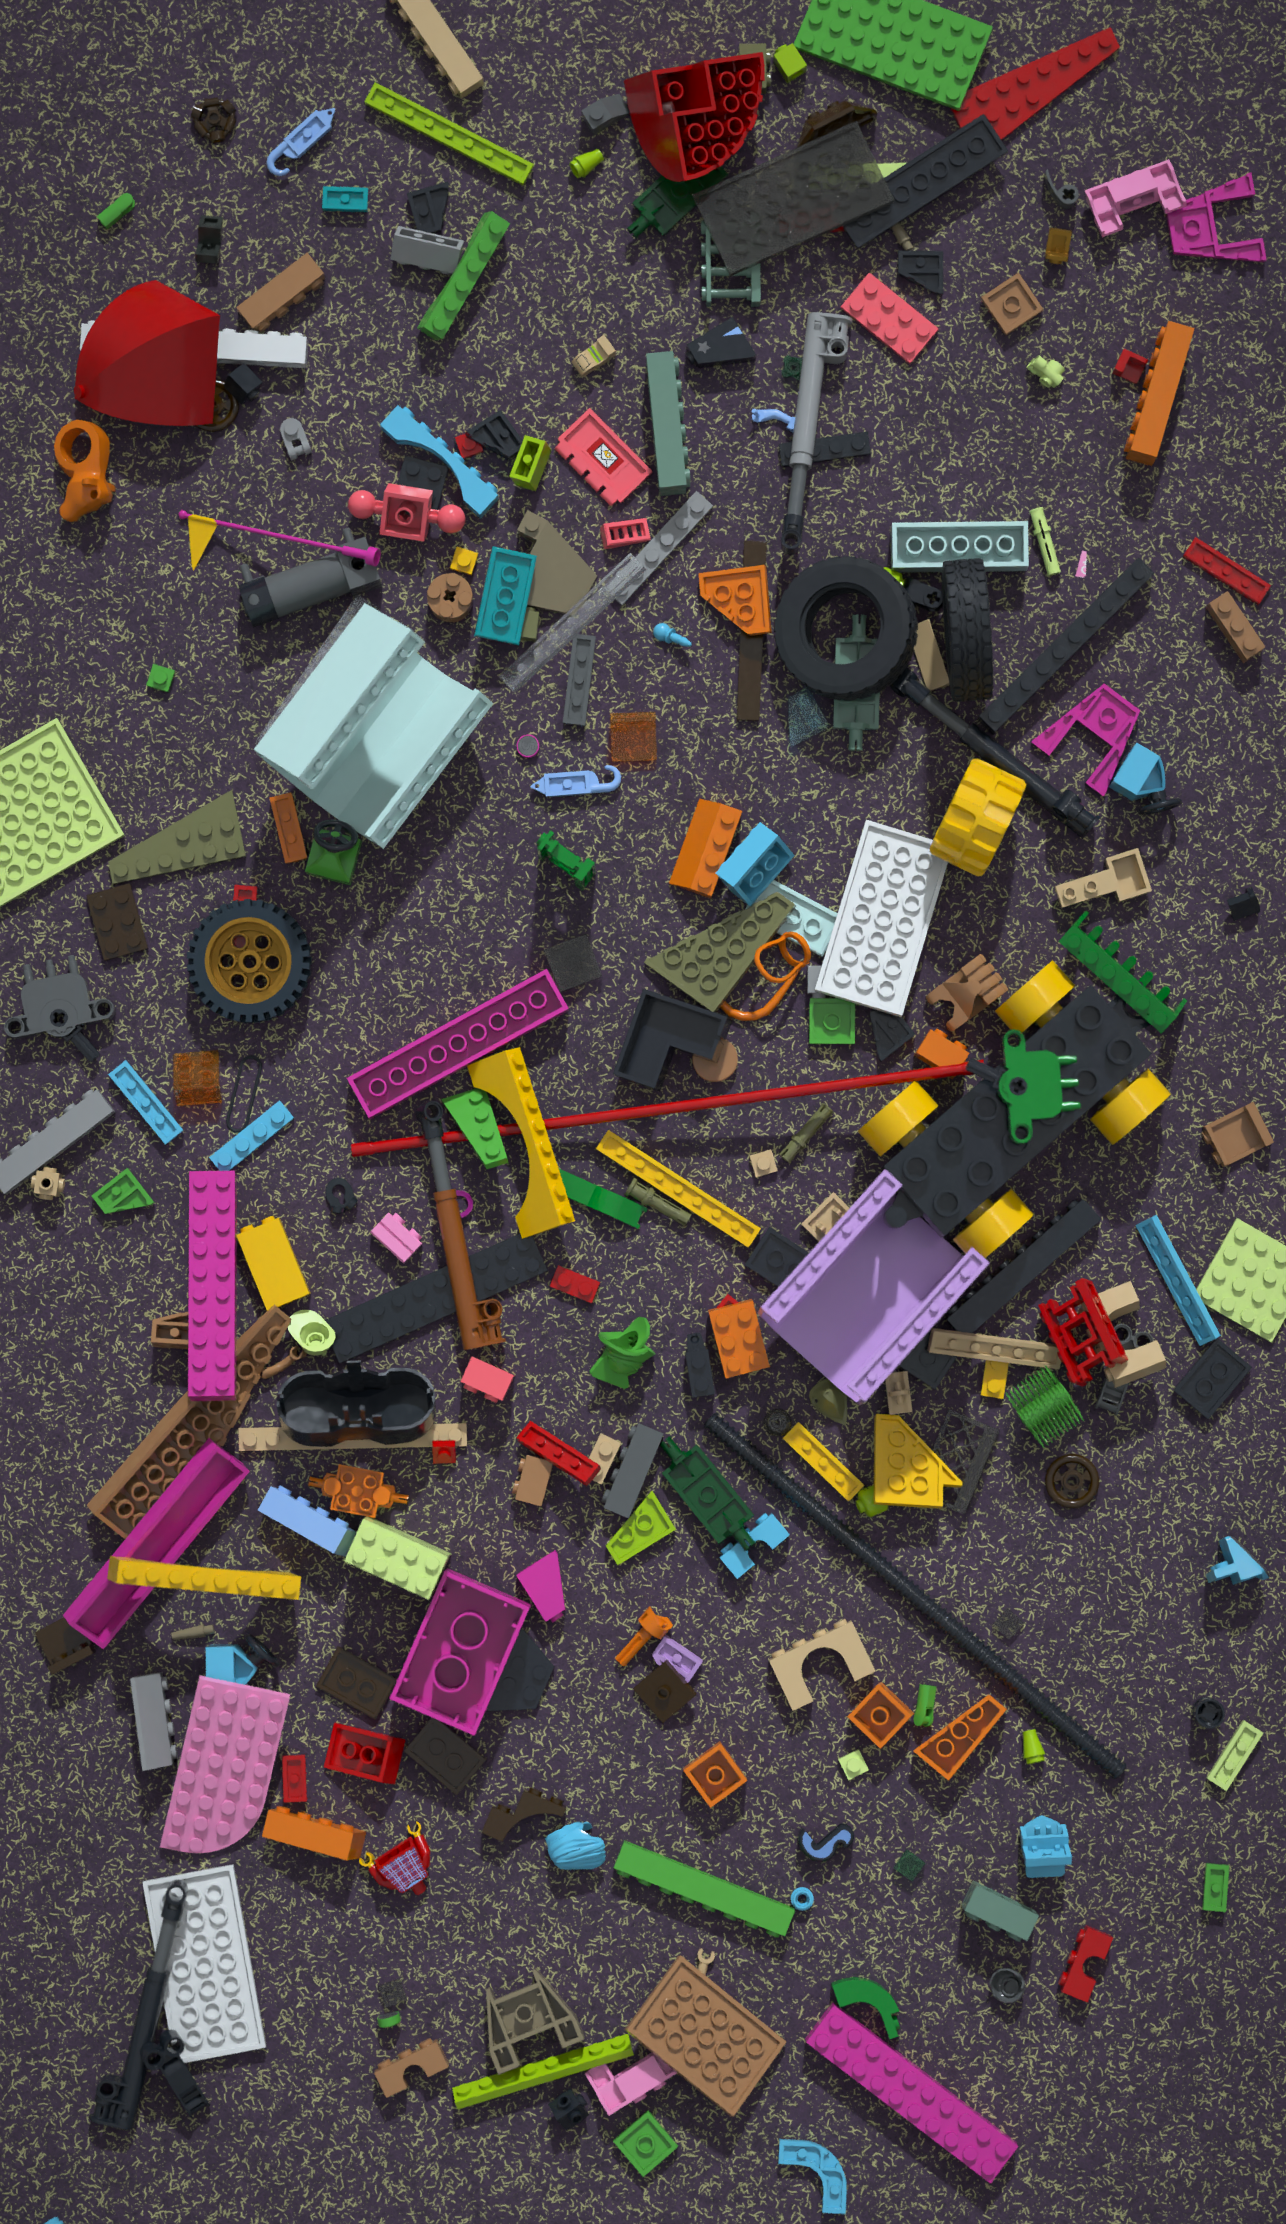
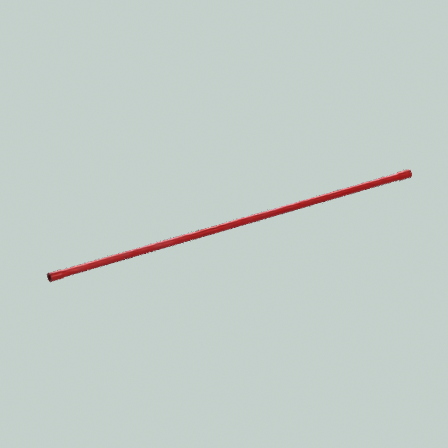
(370, 1147)

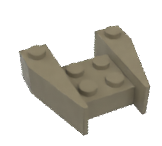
(524, 2015)

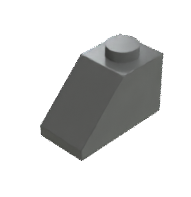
(604, 113)

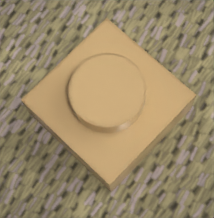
(763, 1163)

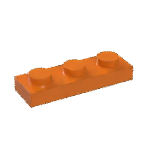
(288, 828)

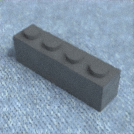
(633, 1470)

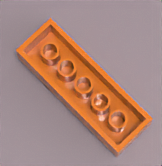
(1159, 394)

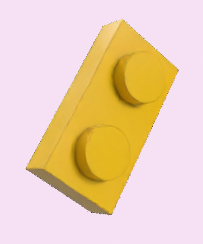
(994, 1379)

